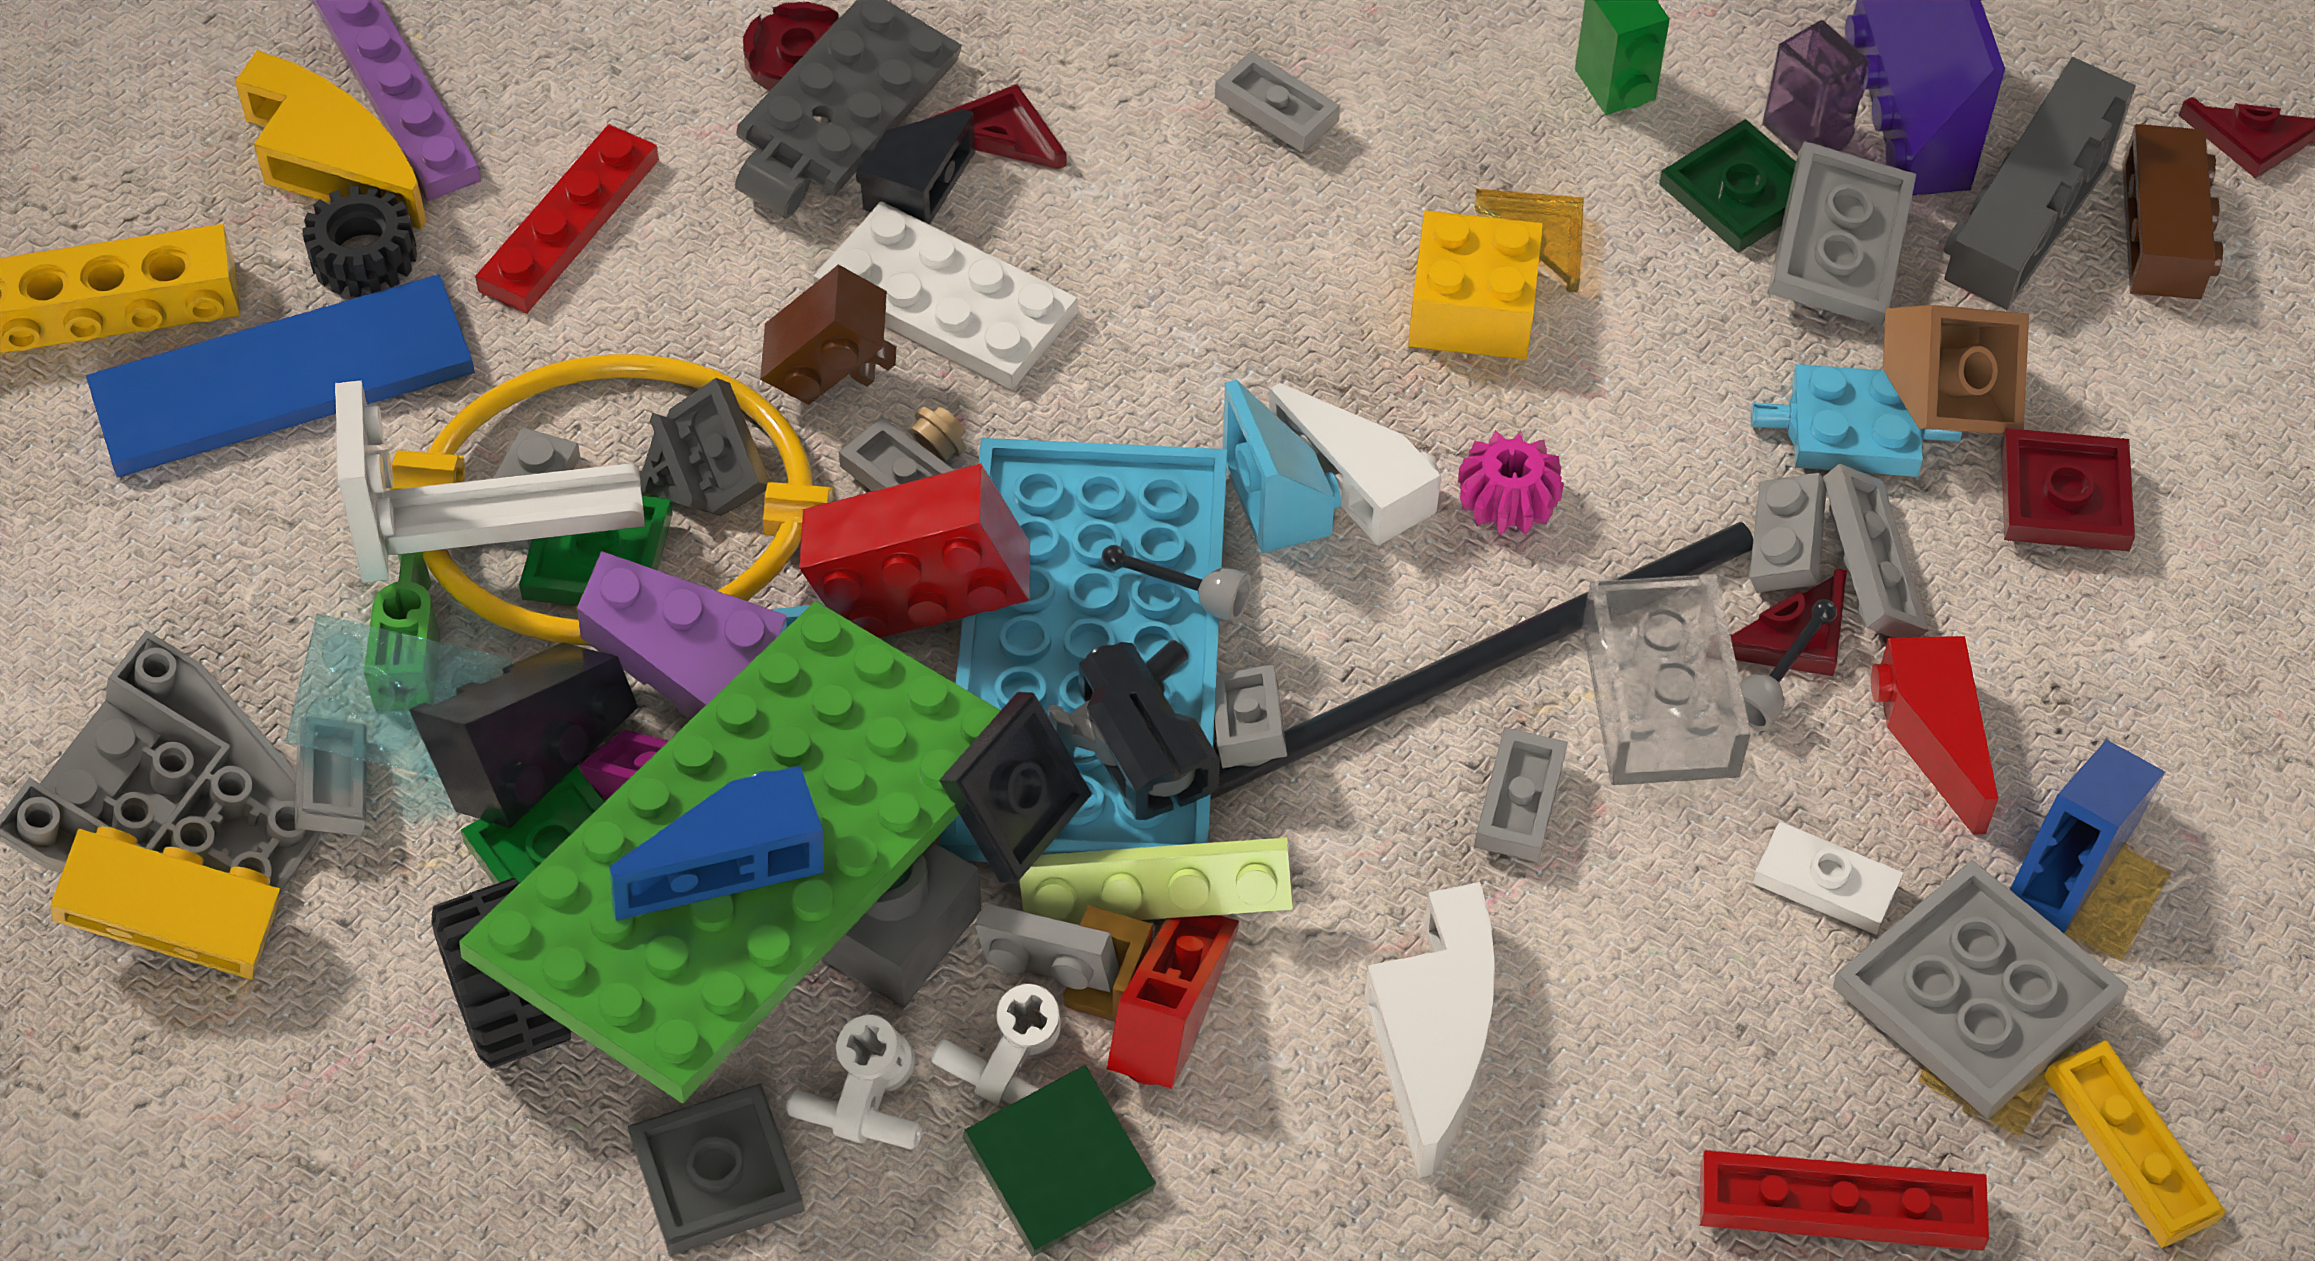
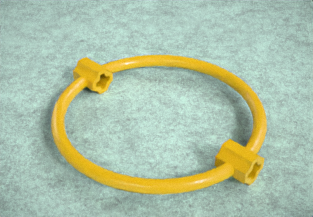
(440, 466)

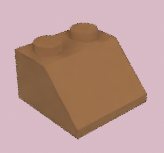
(1958, 366)

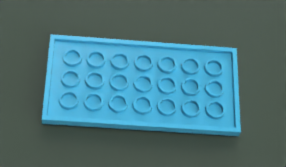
(1072, 506)

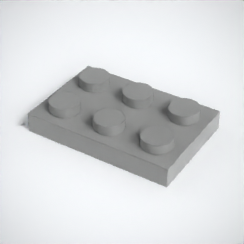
(1842, 233)

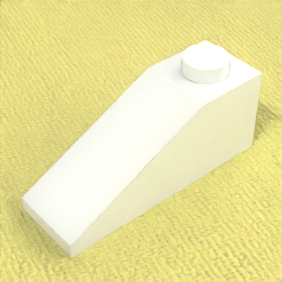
(1378, 470)

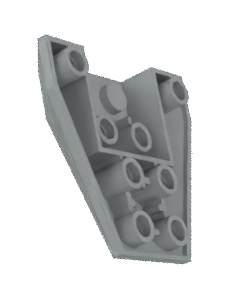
(170, 768)

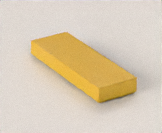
(2134, 1144)

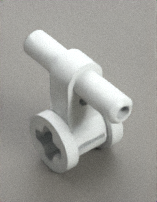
(997, 1078)
(856, 1112)

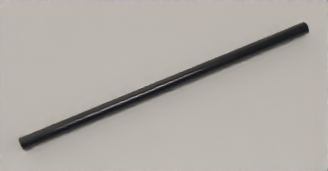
(1476, 660)

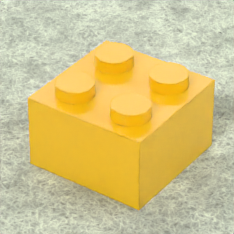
(1475, 285)

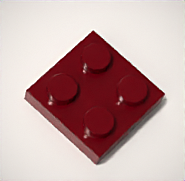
(2067, 489)

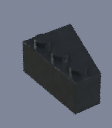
(523, 731)

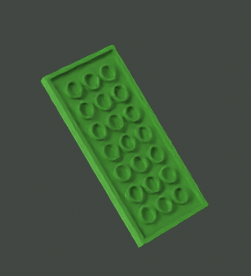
(695, 979)

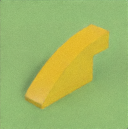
(321, 136)

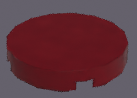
(783, 38)

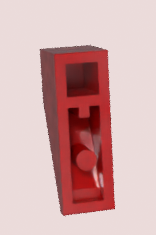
(1938, 720)
(1170, 998)

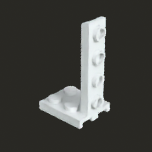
(464, 511)

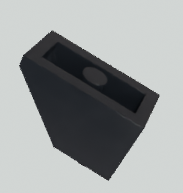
(917, 164)

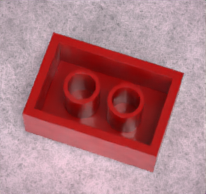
(917, 553)

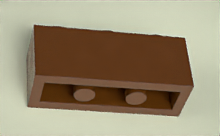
(2170, 212)

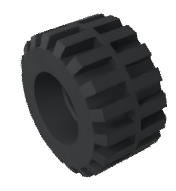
(496, 1019)

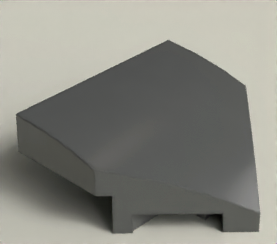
(704, 453)

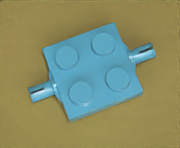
(1849, 421)

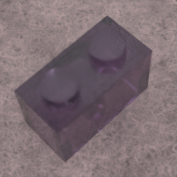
(1815, 89)

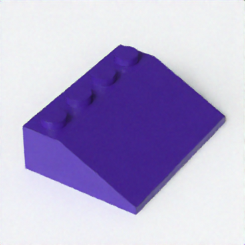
(1930, 85)

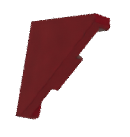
(1013, 129)
(2251, 134)
(1779, 626)

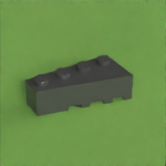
(2039, 184)

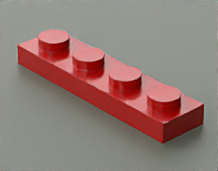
(567, 218)
(1844, 1200)

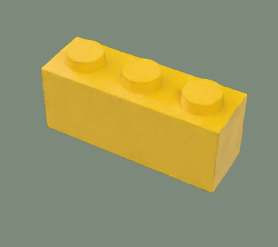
(165, 901)

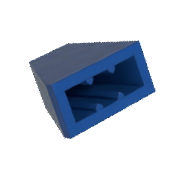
(2085, 832)

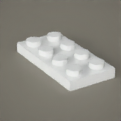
(955, 295)

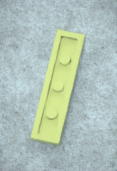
(1162, 881)

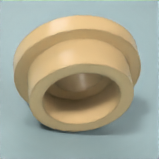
(938, 432)

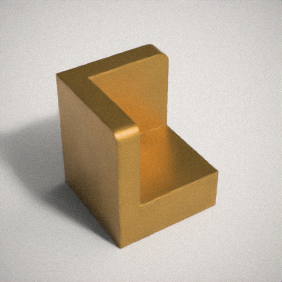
(1131, 942)

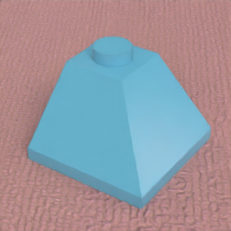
(1275, 474)

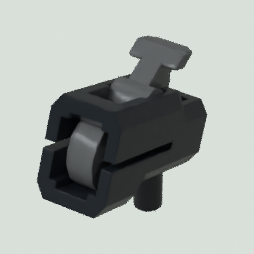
(1136, 730)

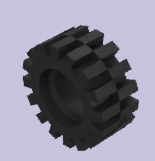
(353, 217)

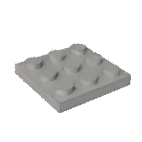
(1980, 988)

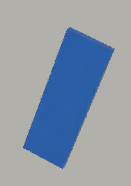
(277, 374)

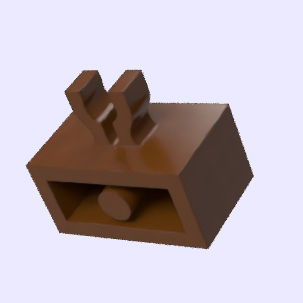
(826, 336)

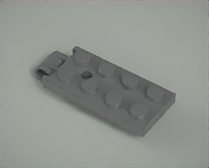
(860, 77)

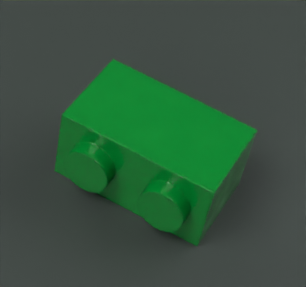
(1621, 51)

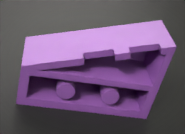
(673, 631)

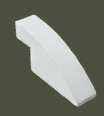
(1435, 1021)

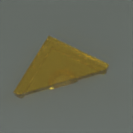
(1560, 230)

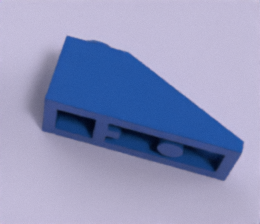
(731, 842)

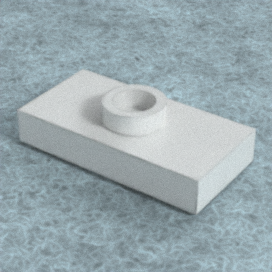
(1827, 878)

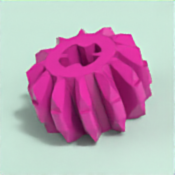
(1510, 482)

